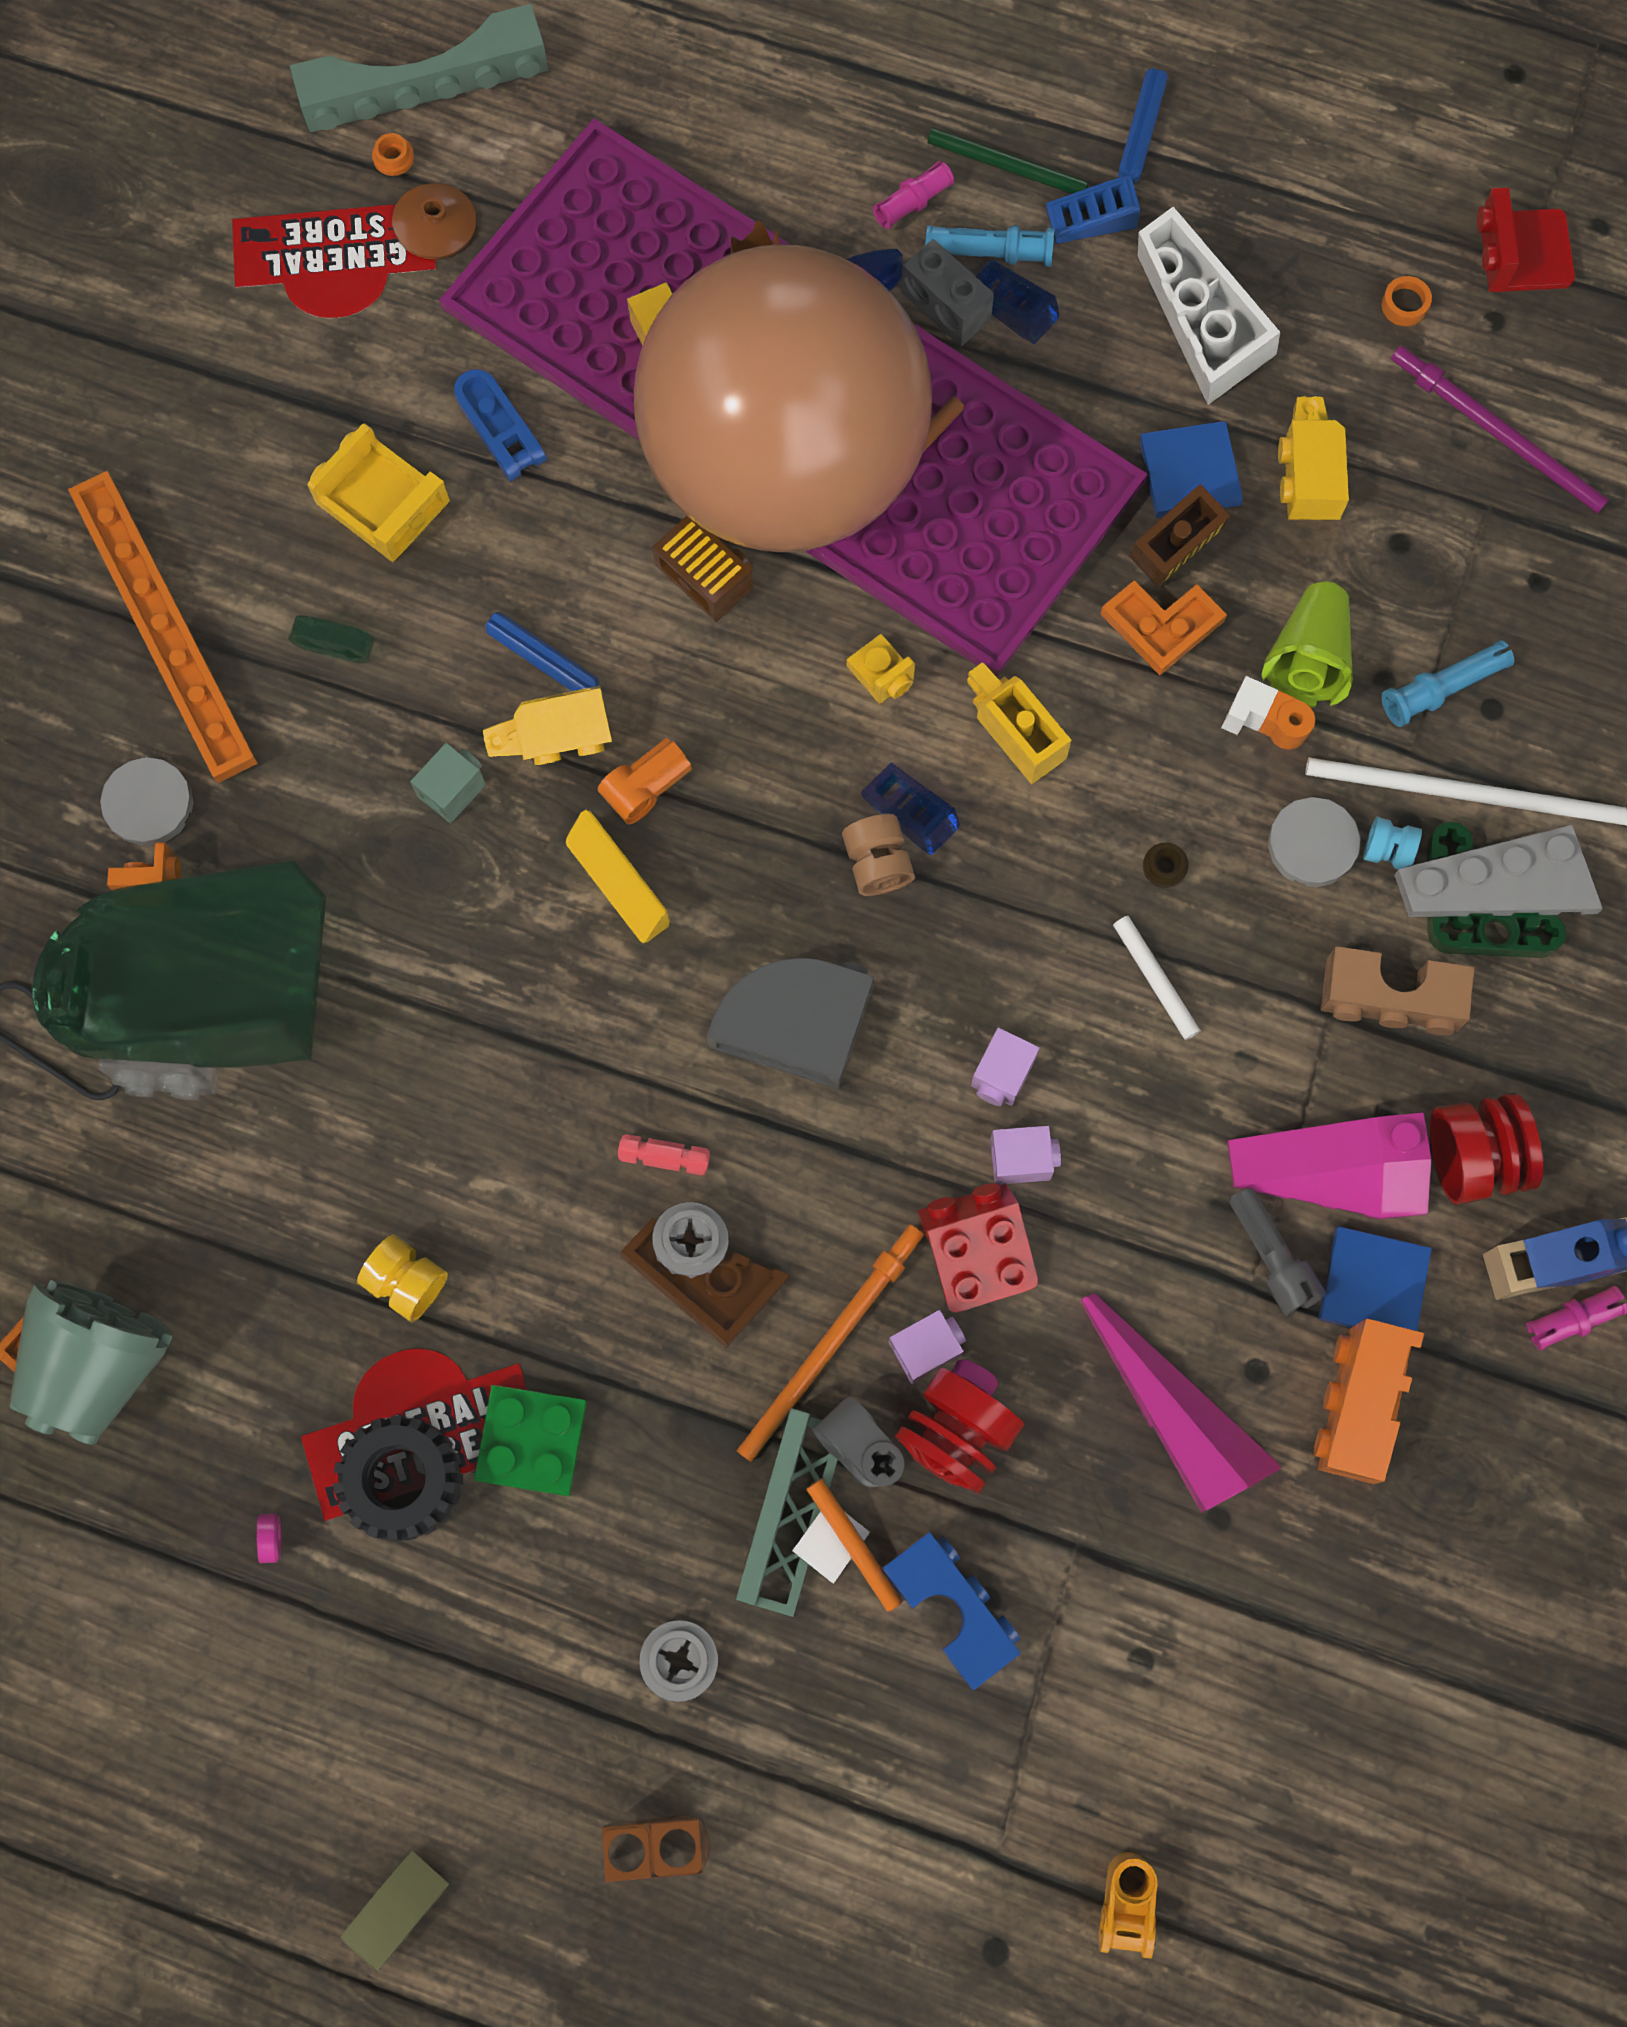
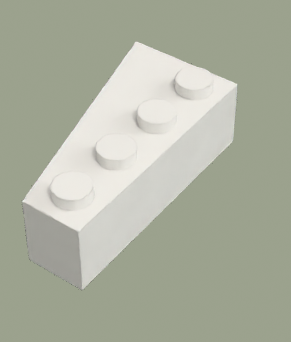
(1206, 307)

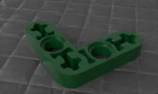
(1529, 946)

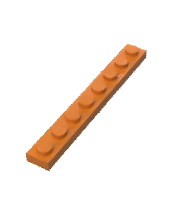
(162, 627)

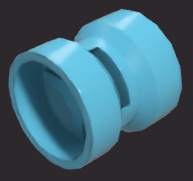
(1382, 839)

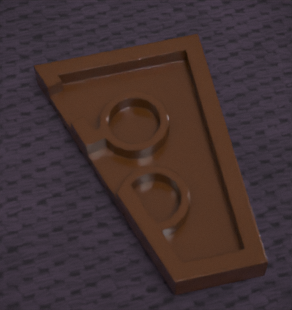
(717, 1300)

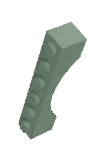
(343, 91)

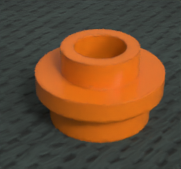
(388, 146)

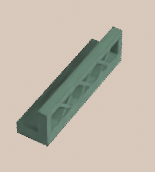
(772, 1512)

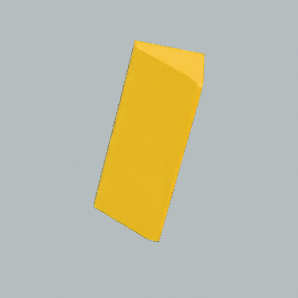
(617, 878)

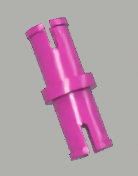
(913, 195)
(1577, 1318)

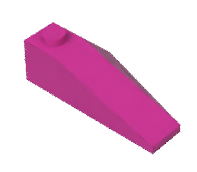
(1353, 1166)

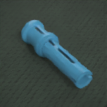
(1010, 244)
(1430, 690)

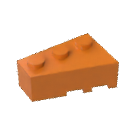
(1365, 1400)

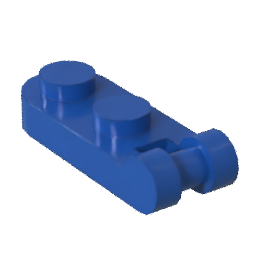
(497, 422)

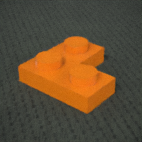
(1159, 634)

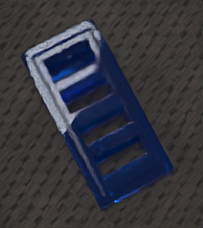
(1036, 314)
(931, 827)

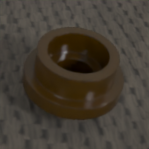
(1170, 853)

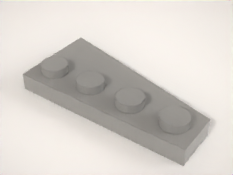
(1515, 876)

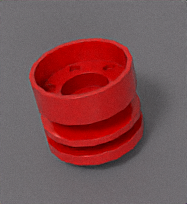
(1486, 1148)
(959, 1431)

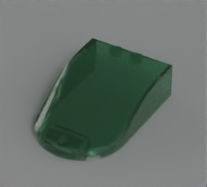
(189, 971)

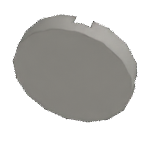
(146, 801)
(1314, 842)

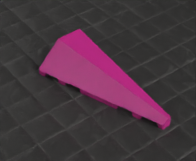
(1202, 1441)

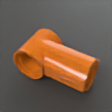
(635, 788)

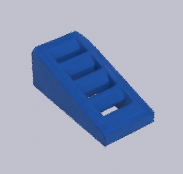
(1104, 194)

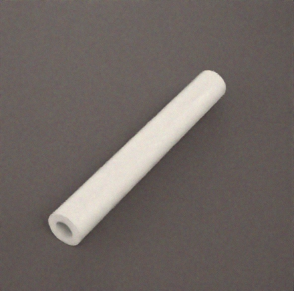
(1156, 978)

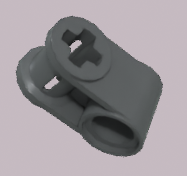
(854, 1438)

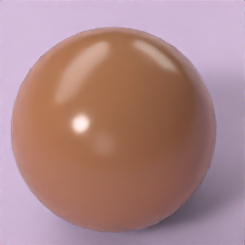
(782, 398)

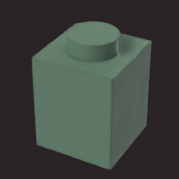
(449, 781)

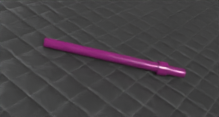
(1432, 378)

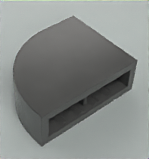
(795, 1017)

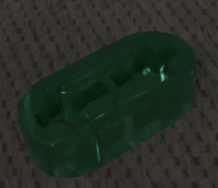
(331, 639)

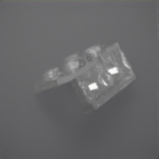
(144, 1078)

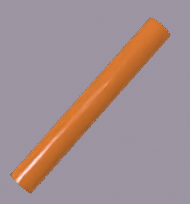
(854, 1545)

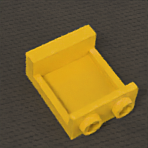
(377, 493)

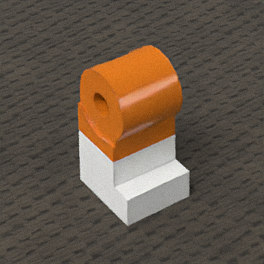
(1270, 713)

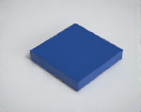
(1188, 457)
(1374, 1280)

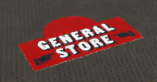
(326, 259)
(414, 1386)

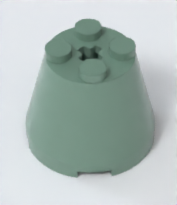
(81, 1359)

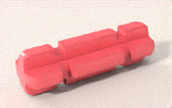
(663, 1154)

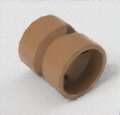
(880, 861)

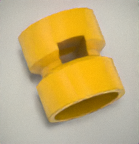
(397, 1274)

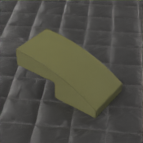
(394, 1911)

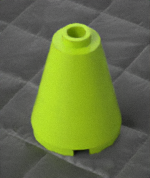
(1314, 648)

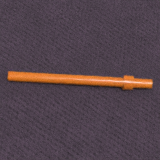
(886, 1268)

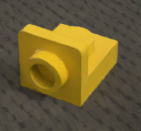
(882, 669)

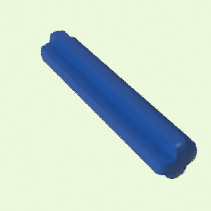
(1143, 124)
(539, 653)

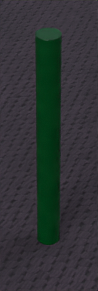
(1006, 161)

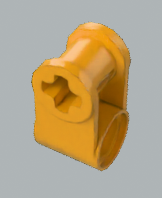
(1128, 1909)

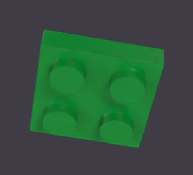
(531, 1440)

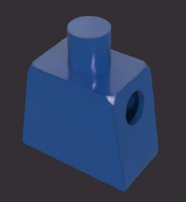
(1578, 1253)

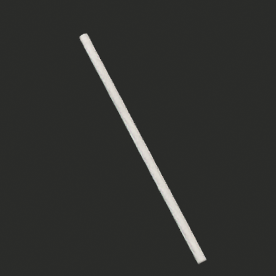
(1466, 791)

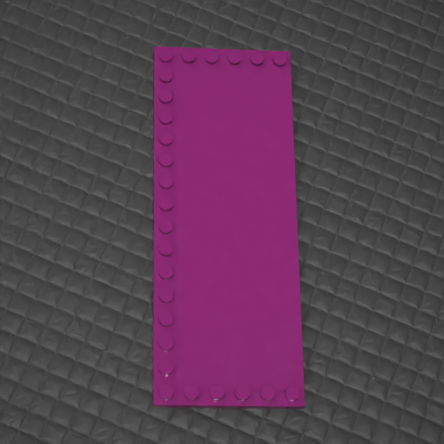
(998, 500)

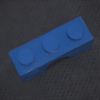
(983, 1642)

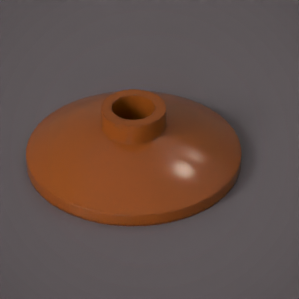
(439, 234)

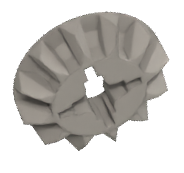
(706, 1226)
(656, 1667)

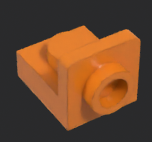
(165, 868)

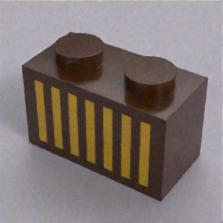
(1179, 535)
(704, 567)

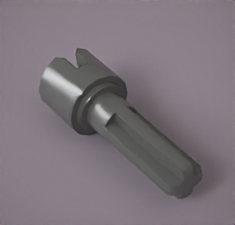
(1291, 1280)

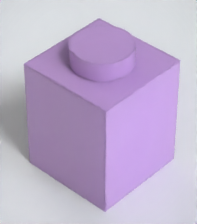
(1004, 1068)
(1024, 1155)
(927, 1345)

